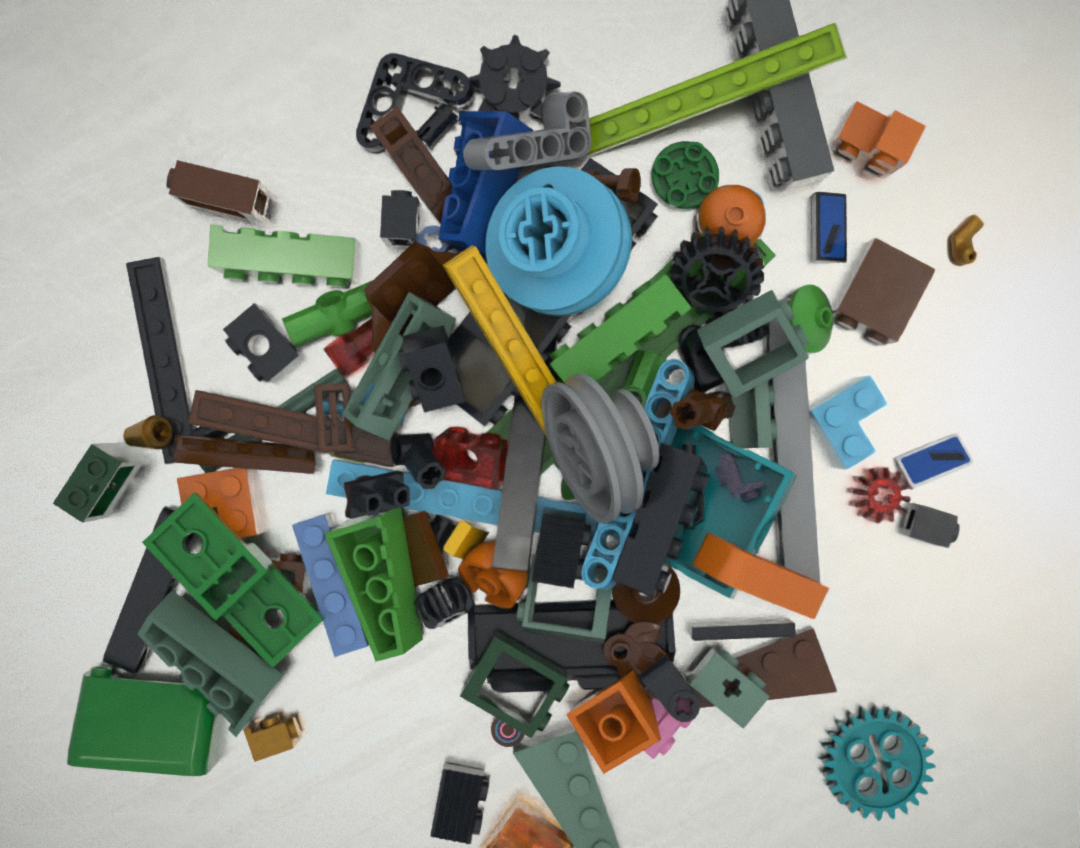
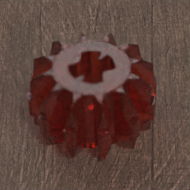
(891, 499)

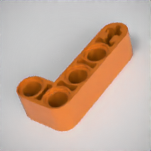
(760, 576)

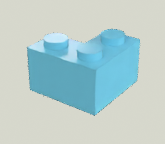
(839, 417)

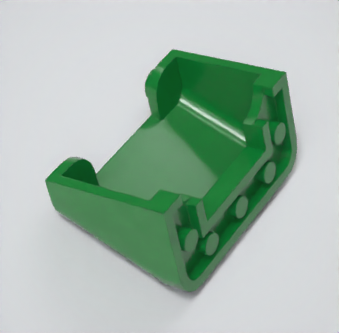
(142, 726)

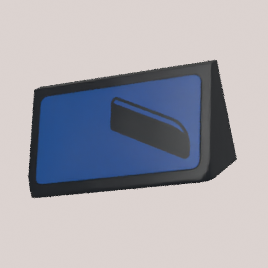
(829, 227)

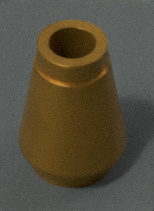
(149, 433)

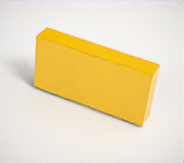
(464, 539)

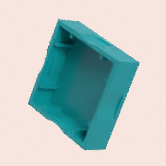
(724, 516)

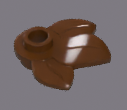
(640, 645)

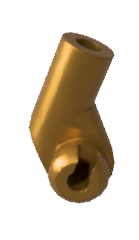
(962, 240)

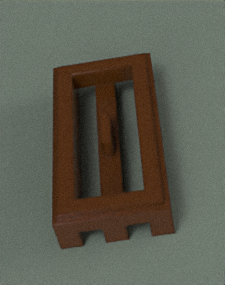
(335, 448)

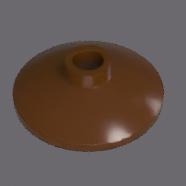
(647, 609)

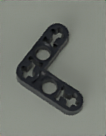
(407, 81)

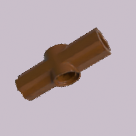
(702, 410)

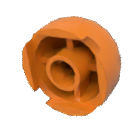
(733, 208)
(501, 586)

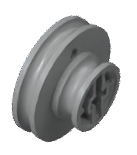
(599, 444)

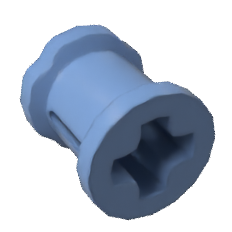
(432, 231)

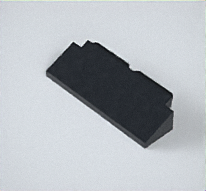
(580, 659)

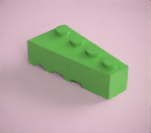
(379, 580)

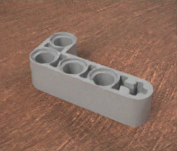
(563, 138)

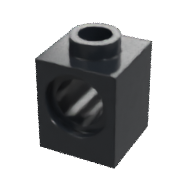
(931, 525)

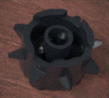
(519, 62)

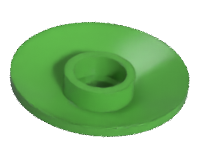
(814, 315)

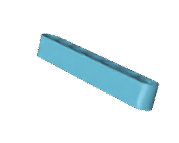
(665, 429)

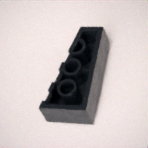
(662, 521)

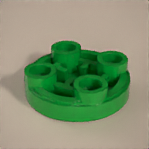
(684, 175)

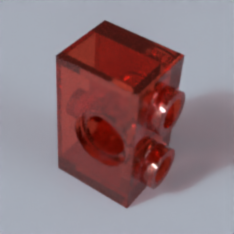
(489, 449)

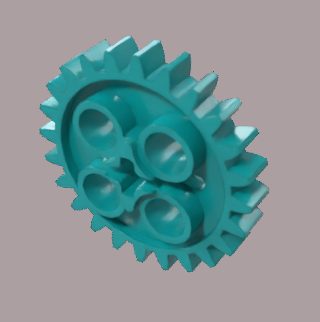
(907, 755)

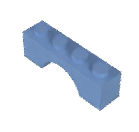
(328, 586)

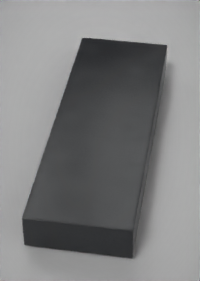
(741, 630)

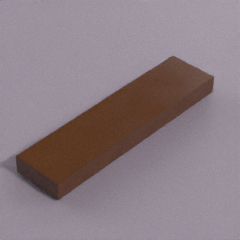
(243, 454)

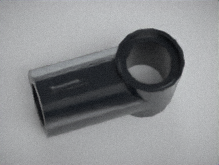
(418, 456)

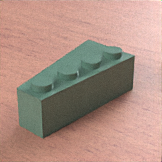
(210, 660)
(567, 783)

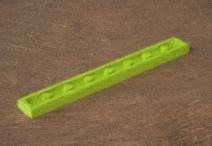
(717, 88)

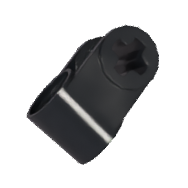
(698, 360)
(667, 685)

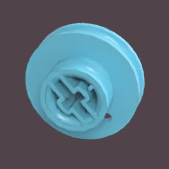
(558, 241)

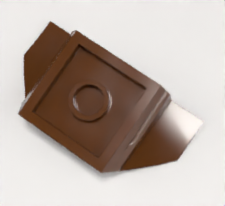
(414, 271)

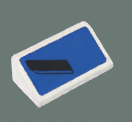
(934, 461)

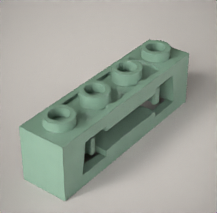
(384, 414)

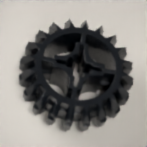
(710, 289)

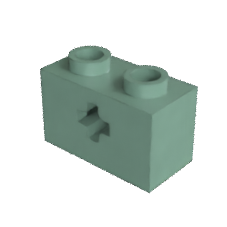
(737, 705)

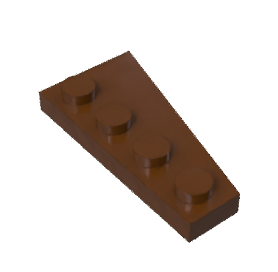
(787, 666)

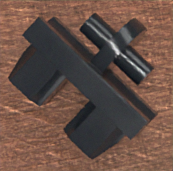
(376, 494)

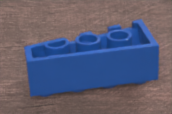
(476, 192)

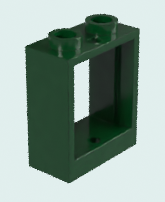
(88, 490)
(483, 667)

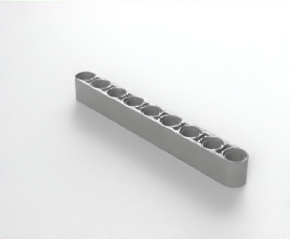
(794, 452)

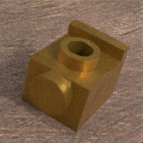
(272, 736)

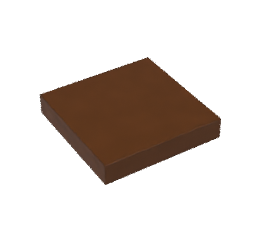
(423, 550)

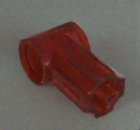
(352, 349)

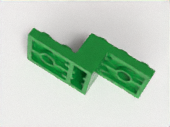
(233, 579)

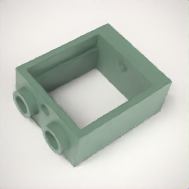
(742, 321)
(598, 632)

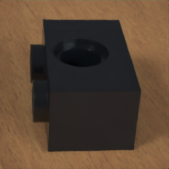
(246, 329)
(432, 350)

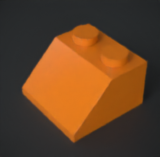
(616, 722)

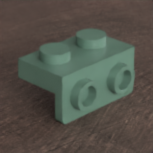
(751, 418)

